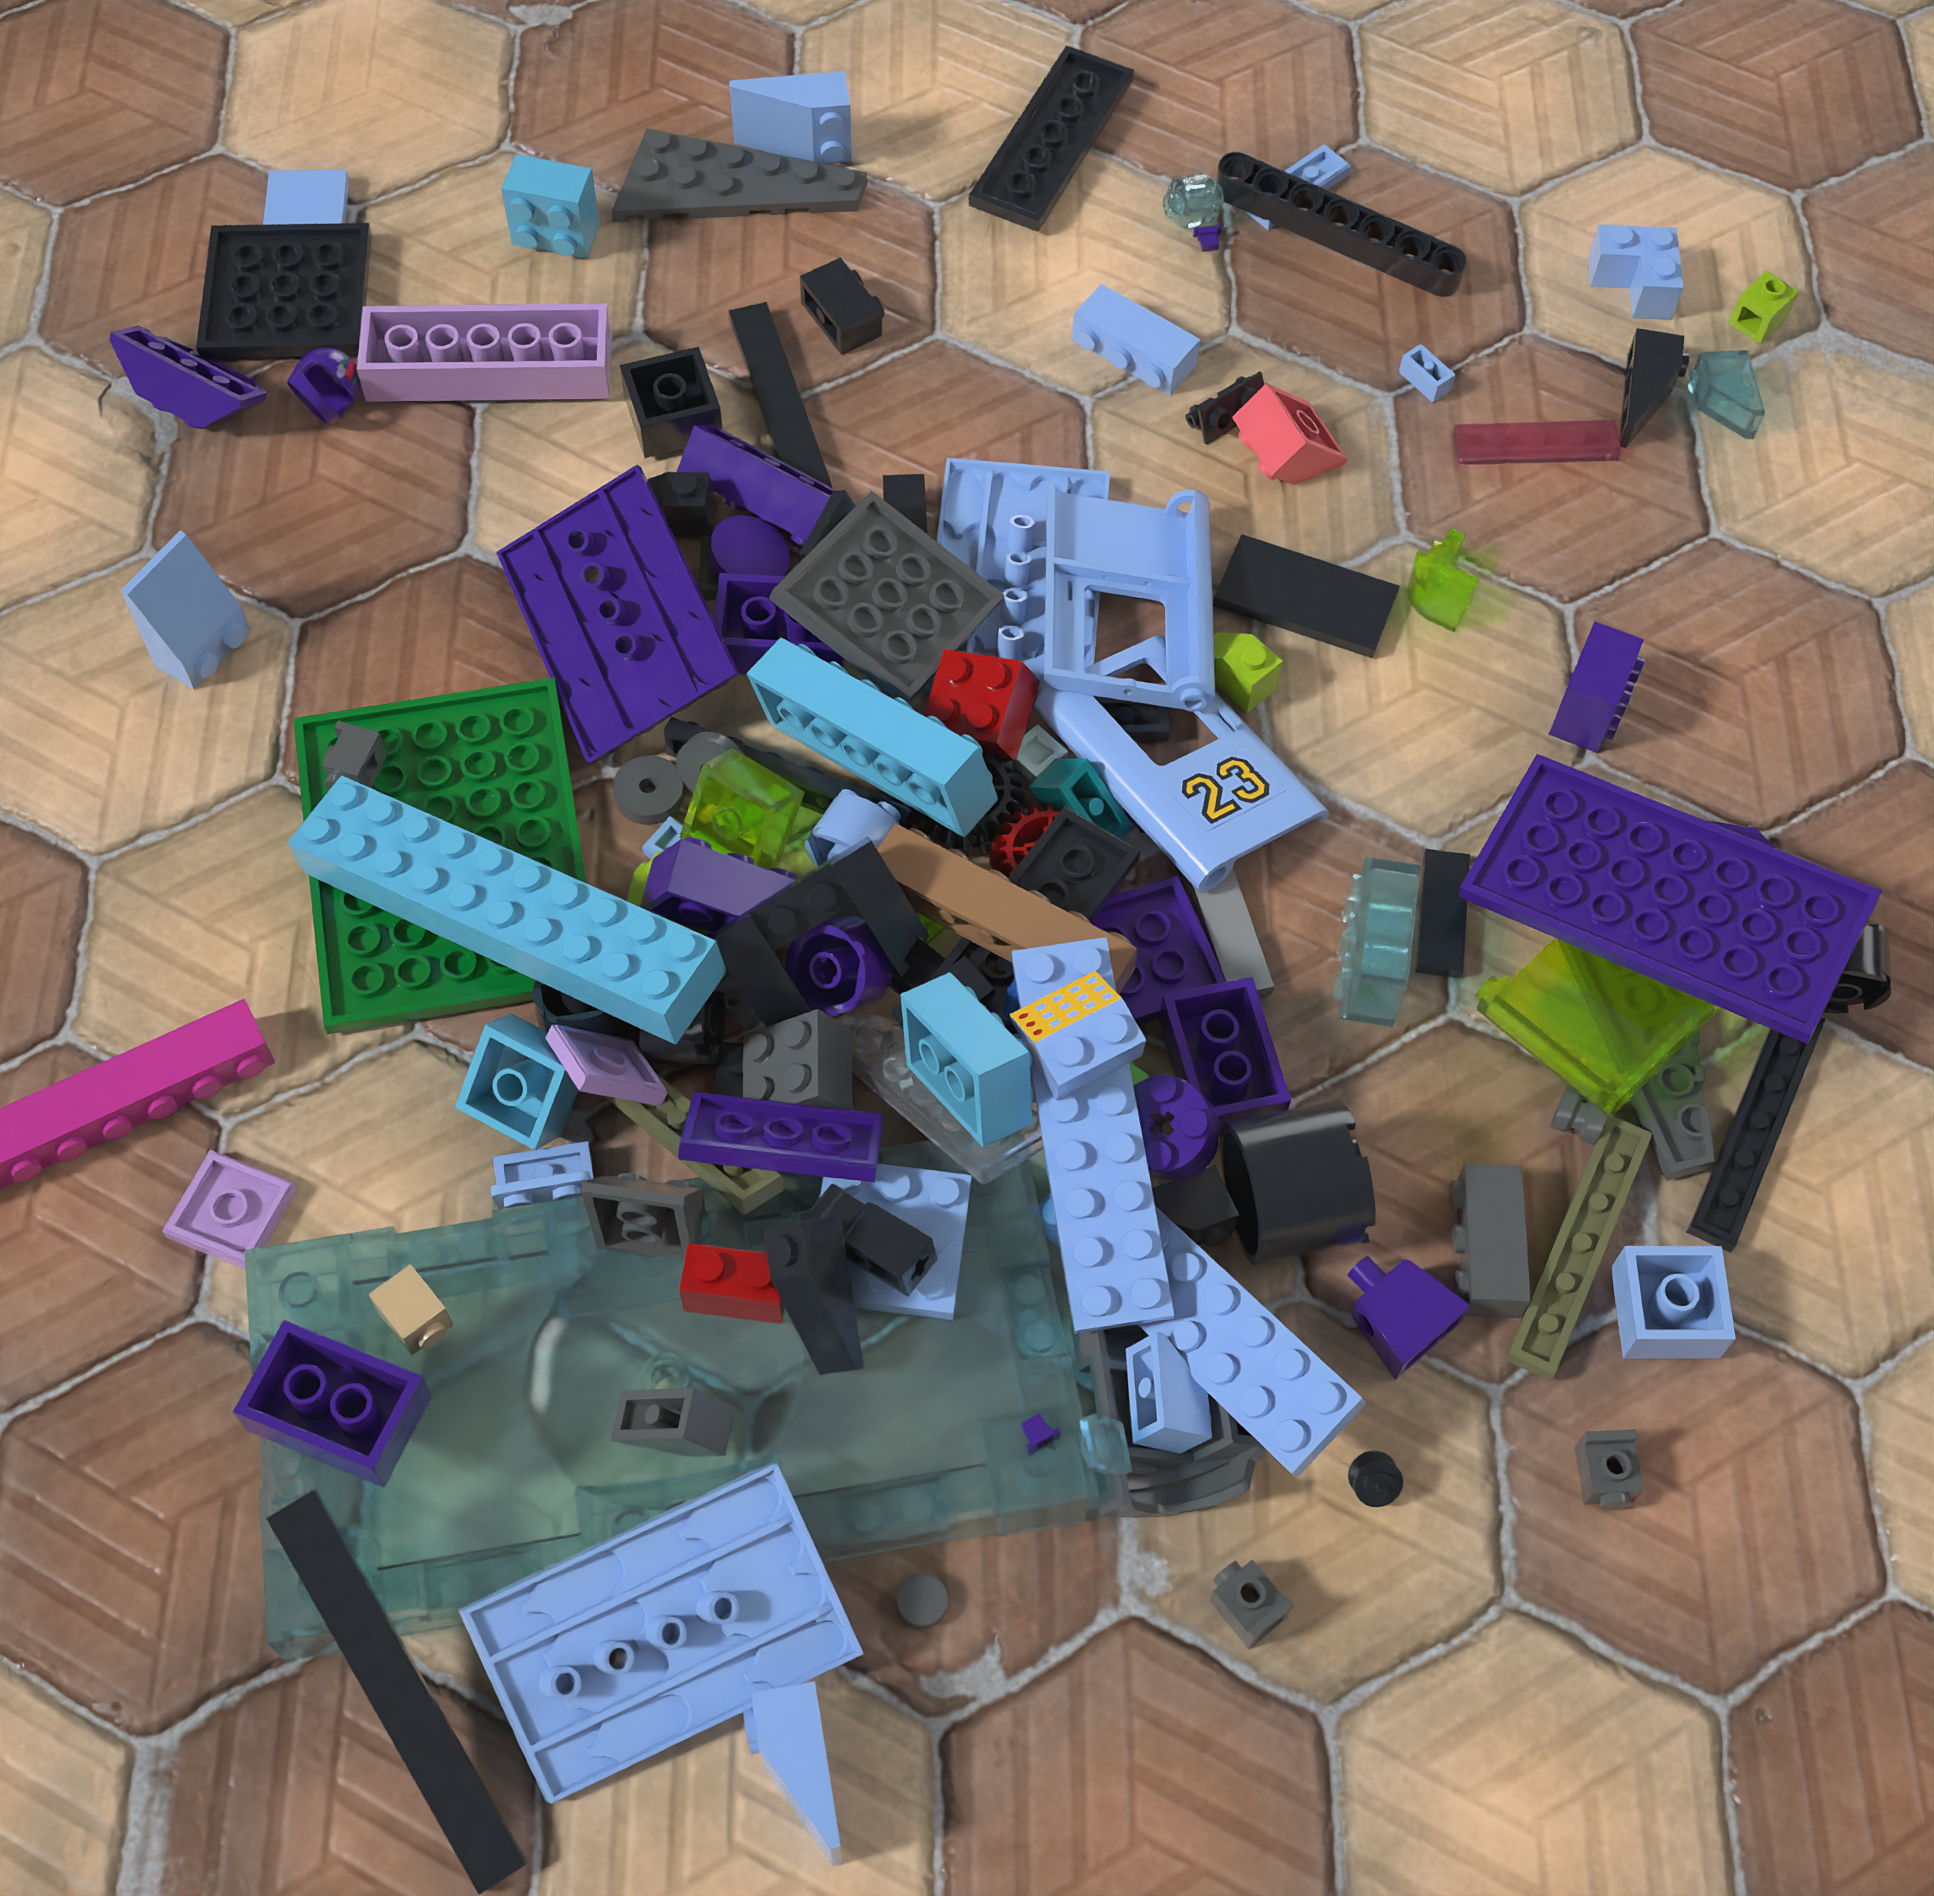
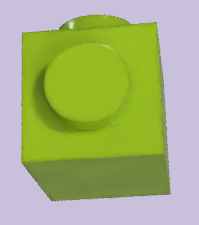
(1763, 307)

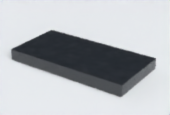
(1306, 595)

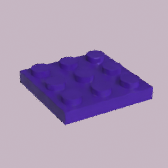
(1168, 942)

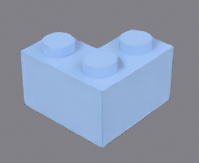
(1640, 260)

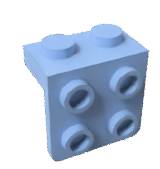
(541, 1175)

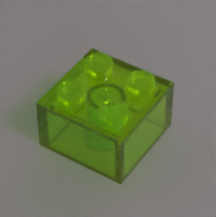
(742, 809)

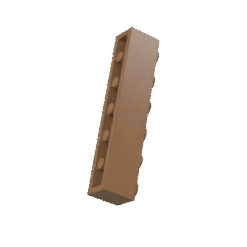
(987, 905)

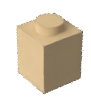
(411, 1310)

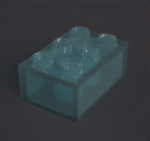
(1376, 941)

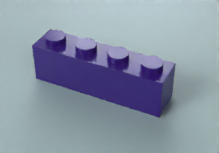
(756, 481)

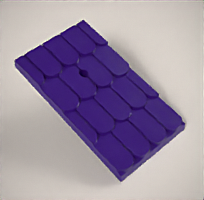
(634, 639)

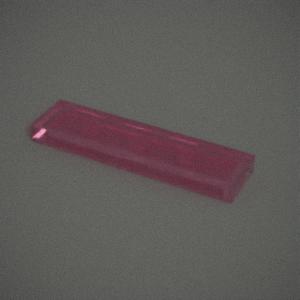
(1536, 442)

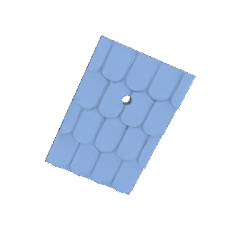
(998, 529)
(700, 1616)

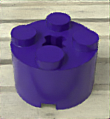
(839, 965)
(1191, 1116)

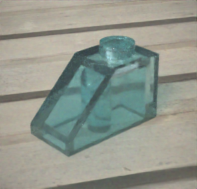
(1727, 390)

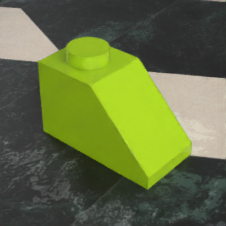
(1245, 669)

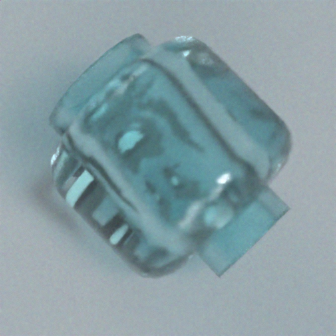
(1193, 200)

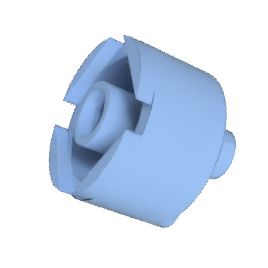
(847, 823)

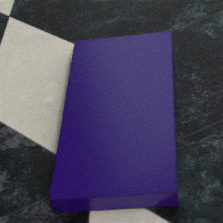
(782, 1137)

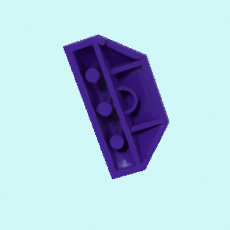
(181, 380)

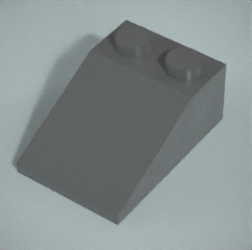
(643, 1215)

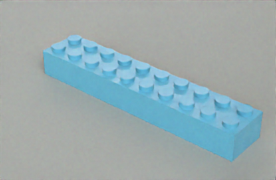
(510, 908)

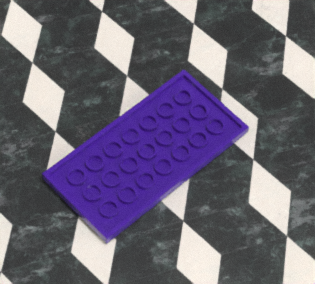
(1671, 897)

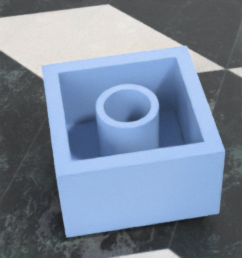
(1672, 1302)

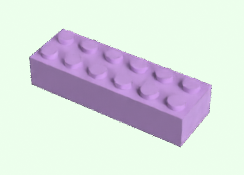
(485, 352)

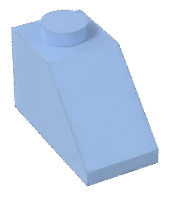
(1165, 1400)

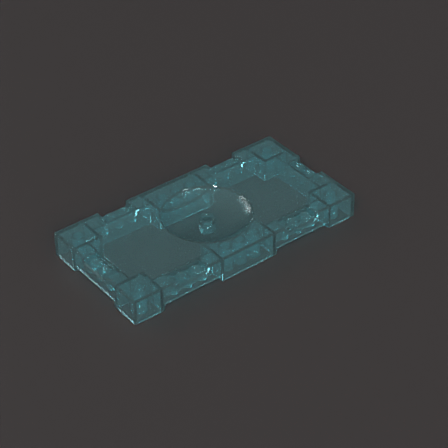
(549, 1332)

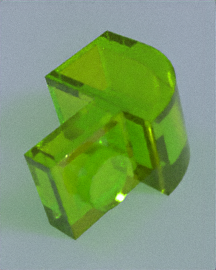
(1437, 587)

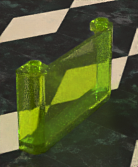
(1593, 1021)

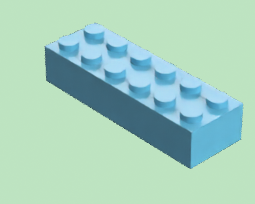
(874, 736)

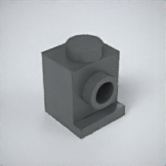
(355, 755)
(1597, 1482)
(1247, 1619)

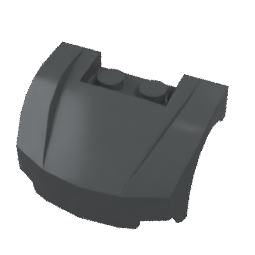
(1161, 1479)

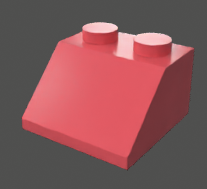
(1287, 436)

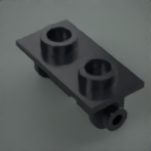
(1216, 414)

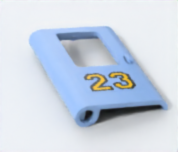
(1201, 806)

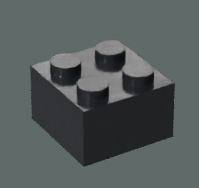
(668, 399)

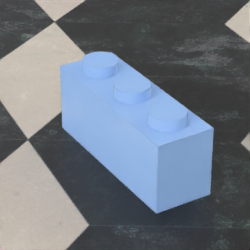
(1135, 339)

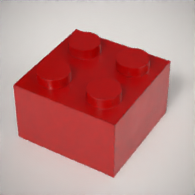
(984, 699)

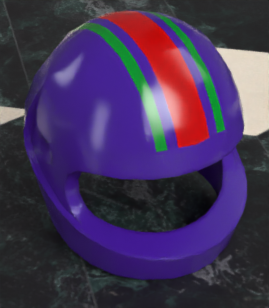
(326, 382)

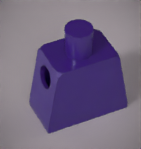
(1403, 1312)

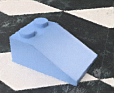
(794, 116)
(184, 612)
(792, 1747)

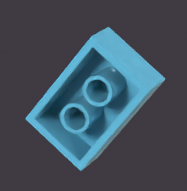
(968, 1059)

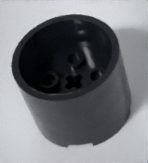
(1297, 1182)

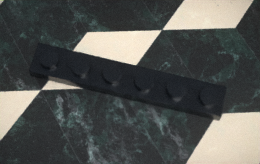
(818, 788)

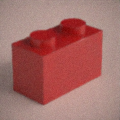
(729, 1284)

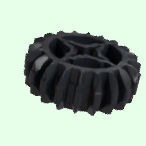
(1010, 799)

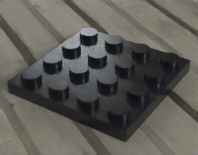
(284, 289)

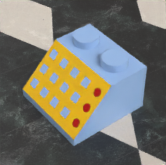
(1079, 1033)

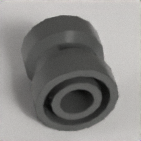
(1580, 1115)

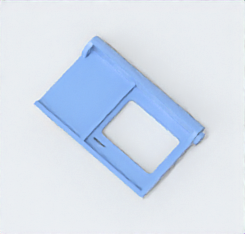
(1138, 555)

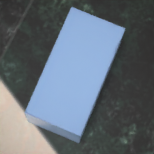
(1426, 373)

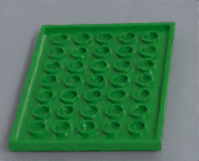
(478, 762)

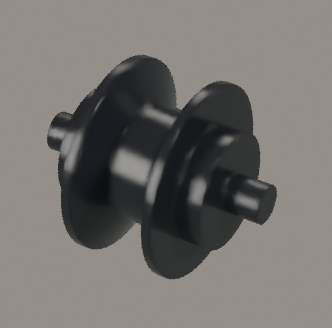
(1375, 1478)

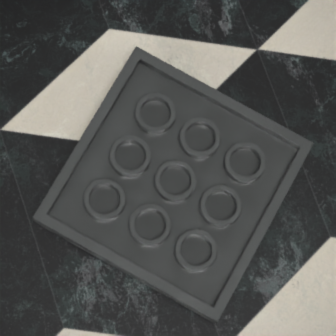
(886, 597)

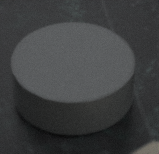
(921, 1601)

